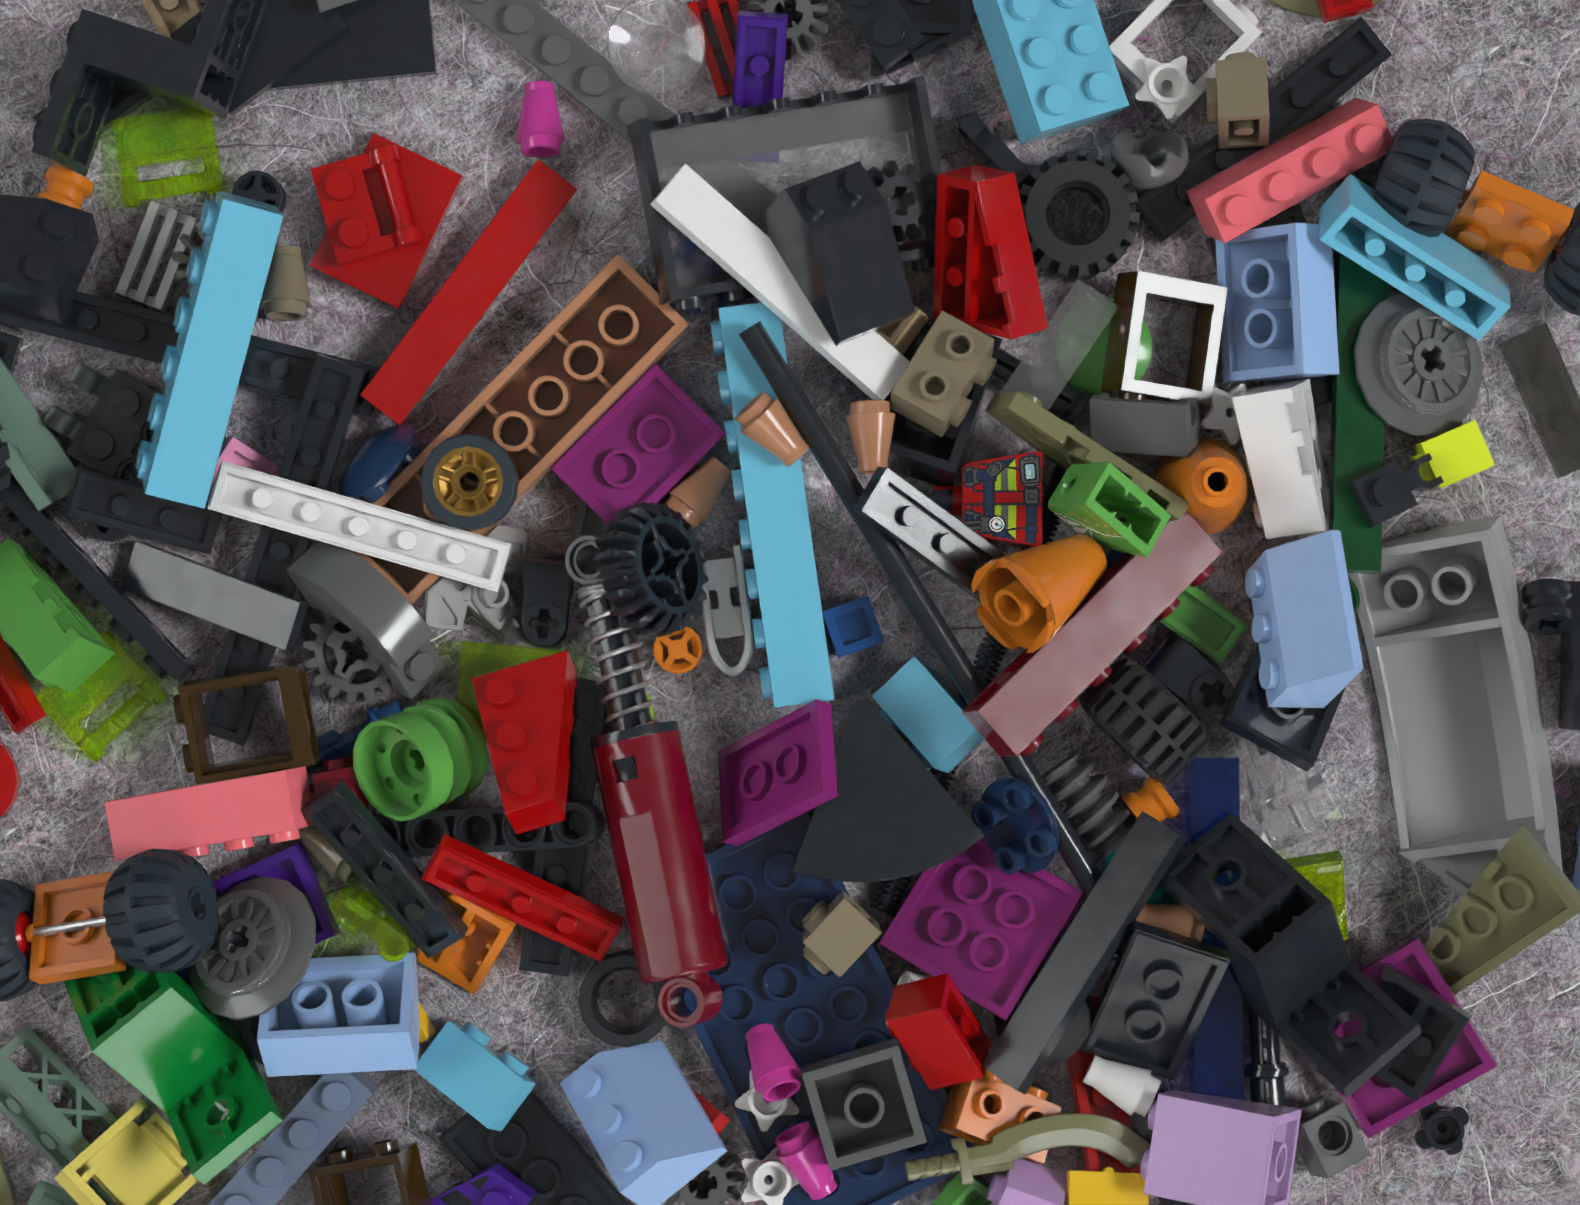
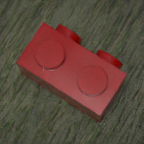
(938, 1031)

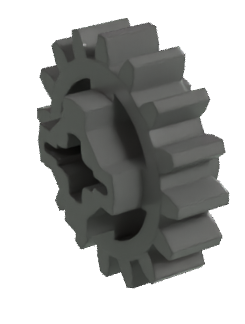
(344, 673)

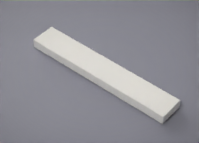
(757, 266)
(359, 526)

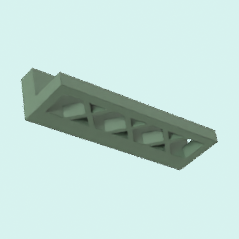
(35, 452)
(38, 1116)

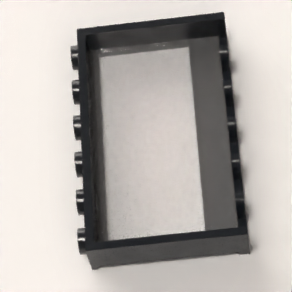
(768, 148)

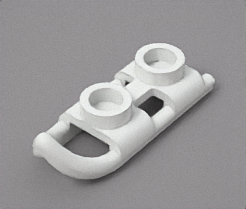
(727, 620)

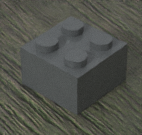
(863, 1104)

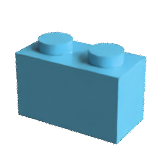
(928, 714)
(475, 1074)

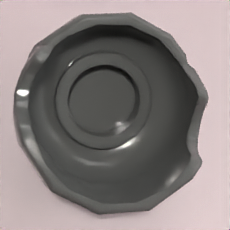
(1150, 159)

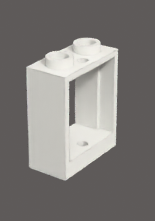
(1130, 60)

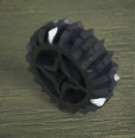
(651, 569)

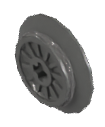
(1394, 372)
(281, 940)

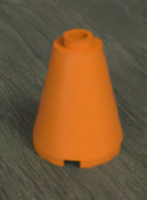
(1189, 480)
(1037, 589)

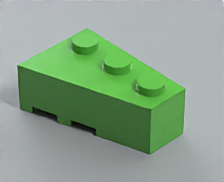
(45, 624)

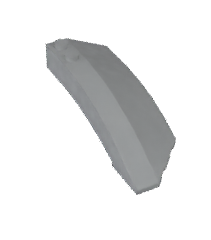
(1458, 699)

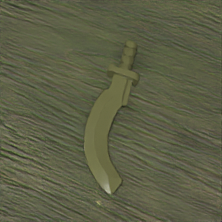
(1031, 1138)

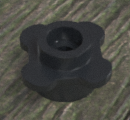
(1451, 1138)

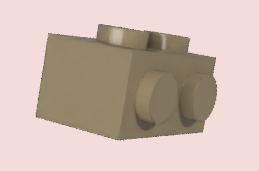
(1239, 101)
(943, 374)
(837, 934)

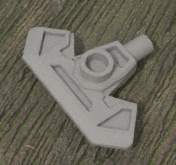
(449, 599)

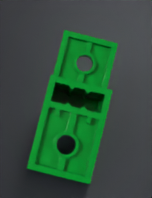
(180, 1060)

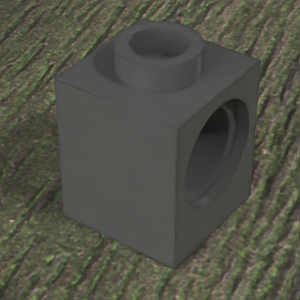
(1345, 1144)

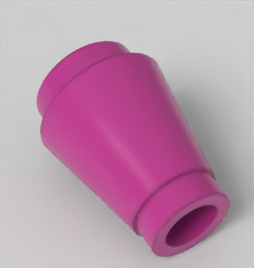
(540, 123)
(772, 1065)
(805, 1159)

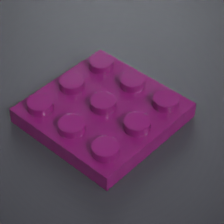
(982, 926)
(1378, 1103)

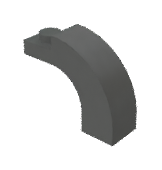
(373, 609)

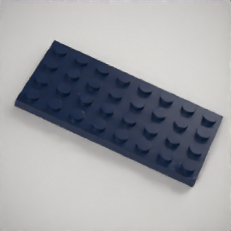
(811, 1012)

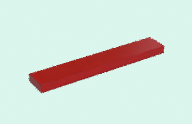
(468, 292)

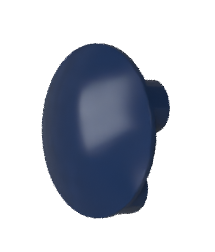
(377, 461)
(1017, 826)

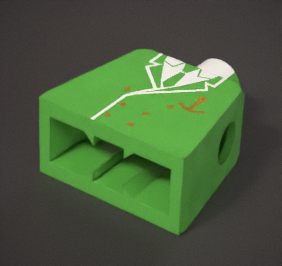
(1097, 495)

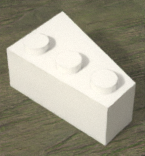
(1284, 458)

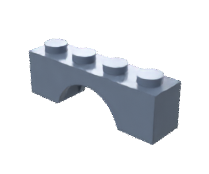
(298, 1140)

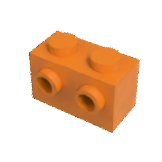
(989, 1106)

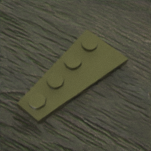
(1067, 446)
(1503, 912)

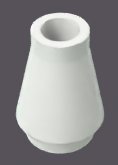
(1123, 1084)

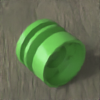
(420, 758)

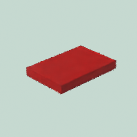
(429, 195)

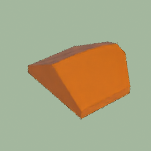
(472, 956)

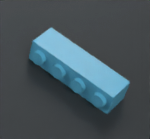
(1425, 268)

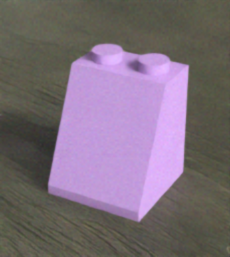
(1220, 1150)

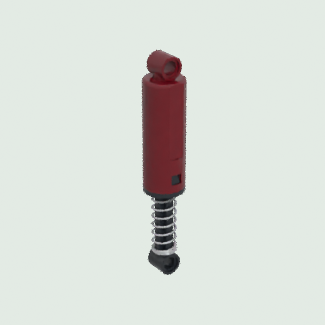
(651, 818)

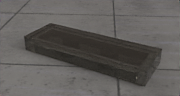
(1547, 395)

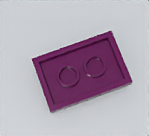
(638, 447)
(777, 773)

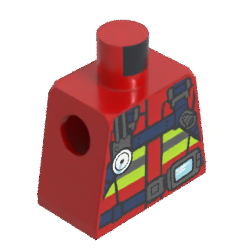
(999, 499)

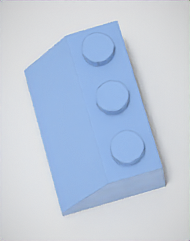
(1278, 304)
(1304, 621)
(345, 1019)
(643, 1120)

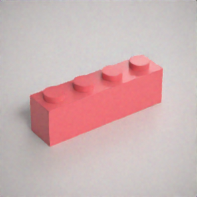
(1290, 169)
(211, 814)

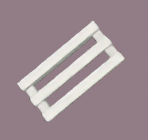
(139, 250)

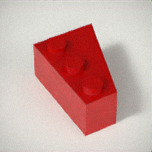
(985, 254)
(528, 736)

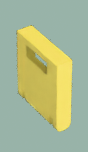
(130, 1164)

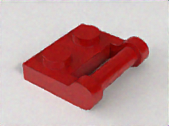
(351, 211)

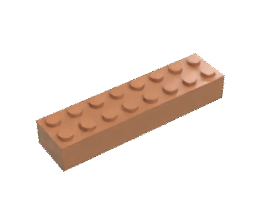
(549, 395)

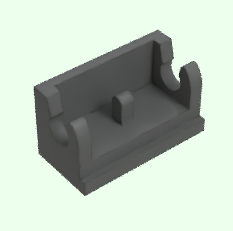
(1145, 425)

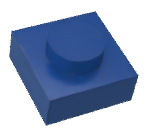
(853, 626)

